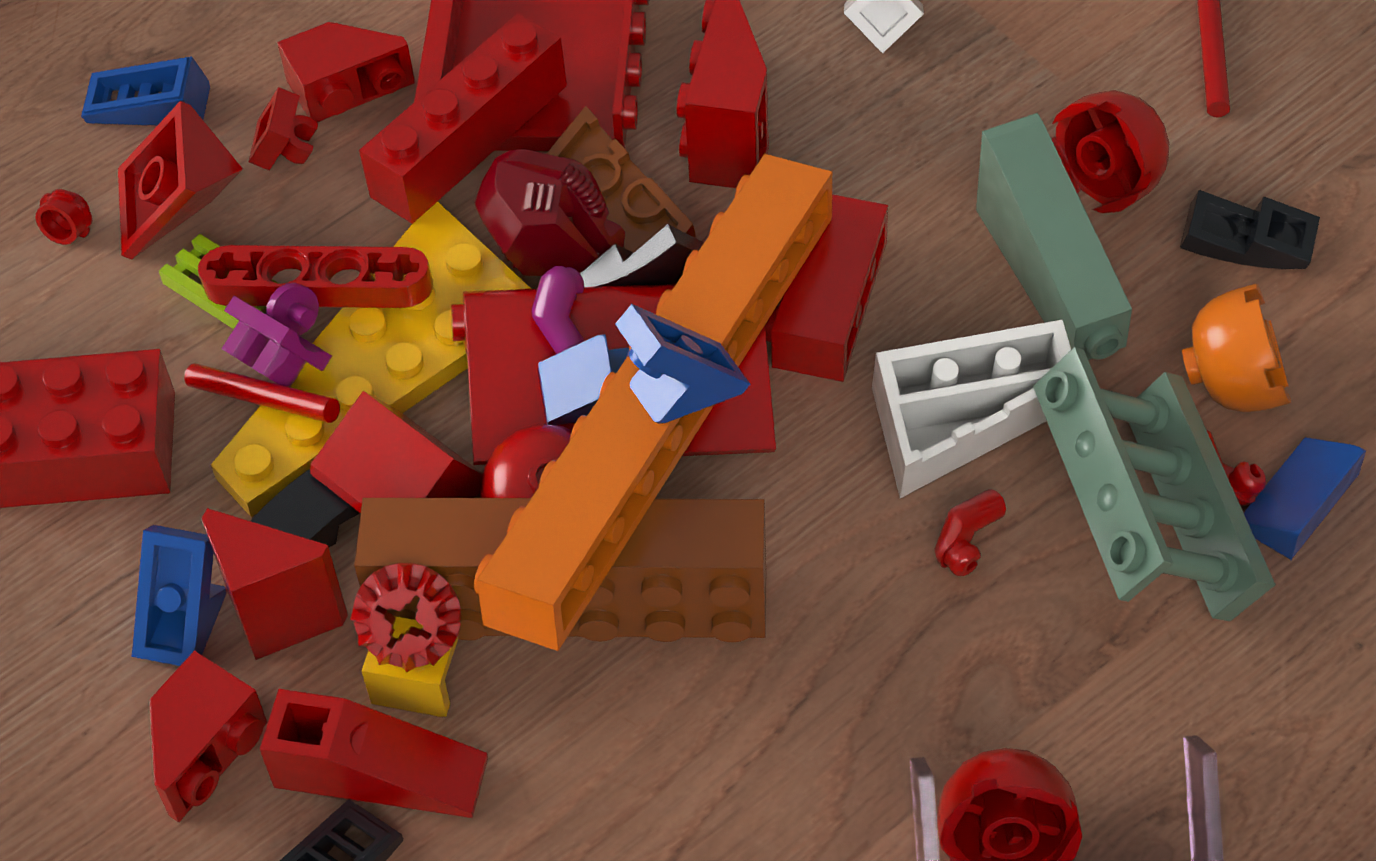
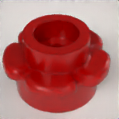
(63, 216)

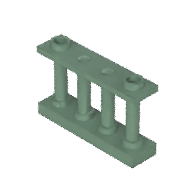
(1186, 471)

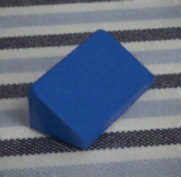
(1303, 493)

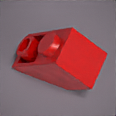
(343, 67)
(198, 730)

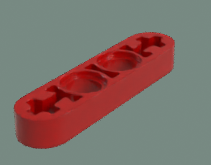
(248, 273)

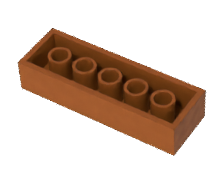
(682, 574)

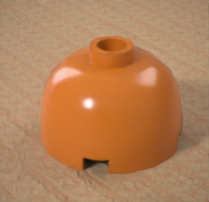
(1237, 353)

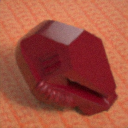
(528, 207)

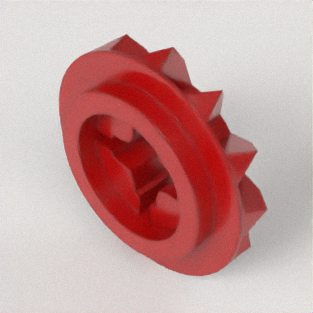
(393, 588)

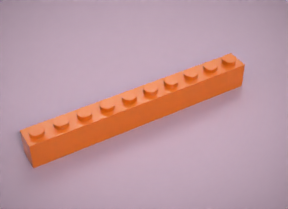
(617, 454)

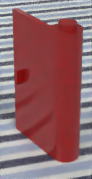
(507, 346)

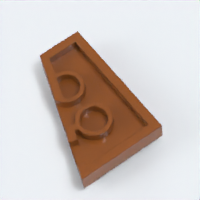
(630, 196)

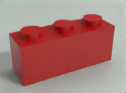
(829, 296)

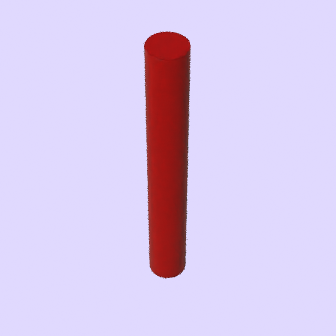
(1213, 58)
(262, 393)

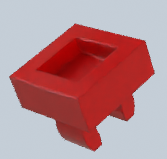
(278, 132)

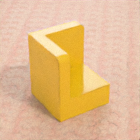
(418, 690)

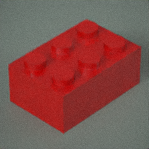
(85, 428)

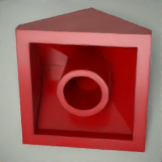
(170, 178)

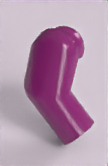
(553, 305)

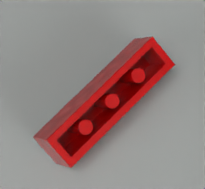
(464, 118)

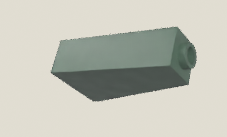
(1049, 237)

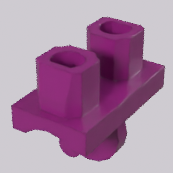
(273, 339)

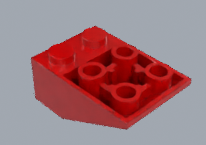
(725, 99)

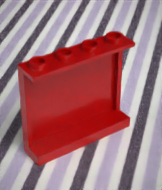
(596, 49)

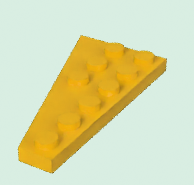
(381, 351)

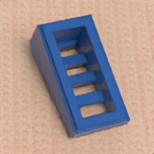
(175, 78)

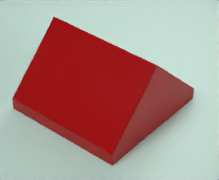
(390, 456)
(276, 582)

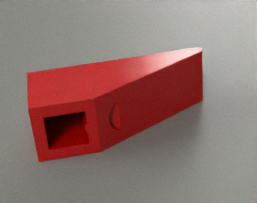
(367, 756)

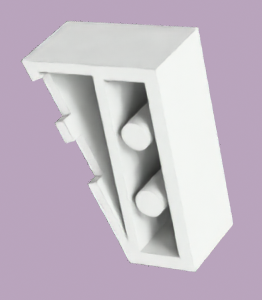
(961, 397)

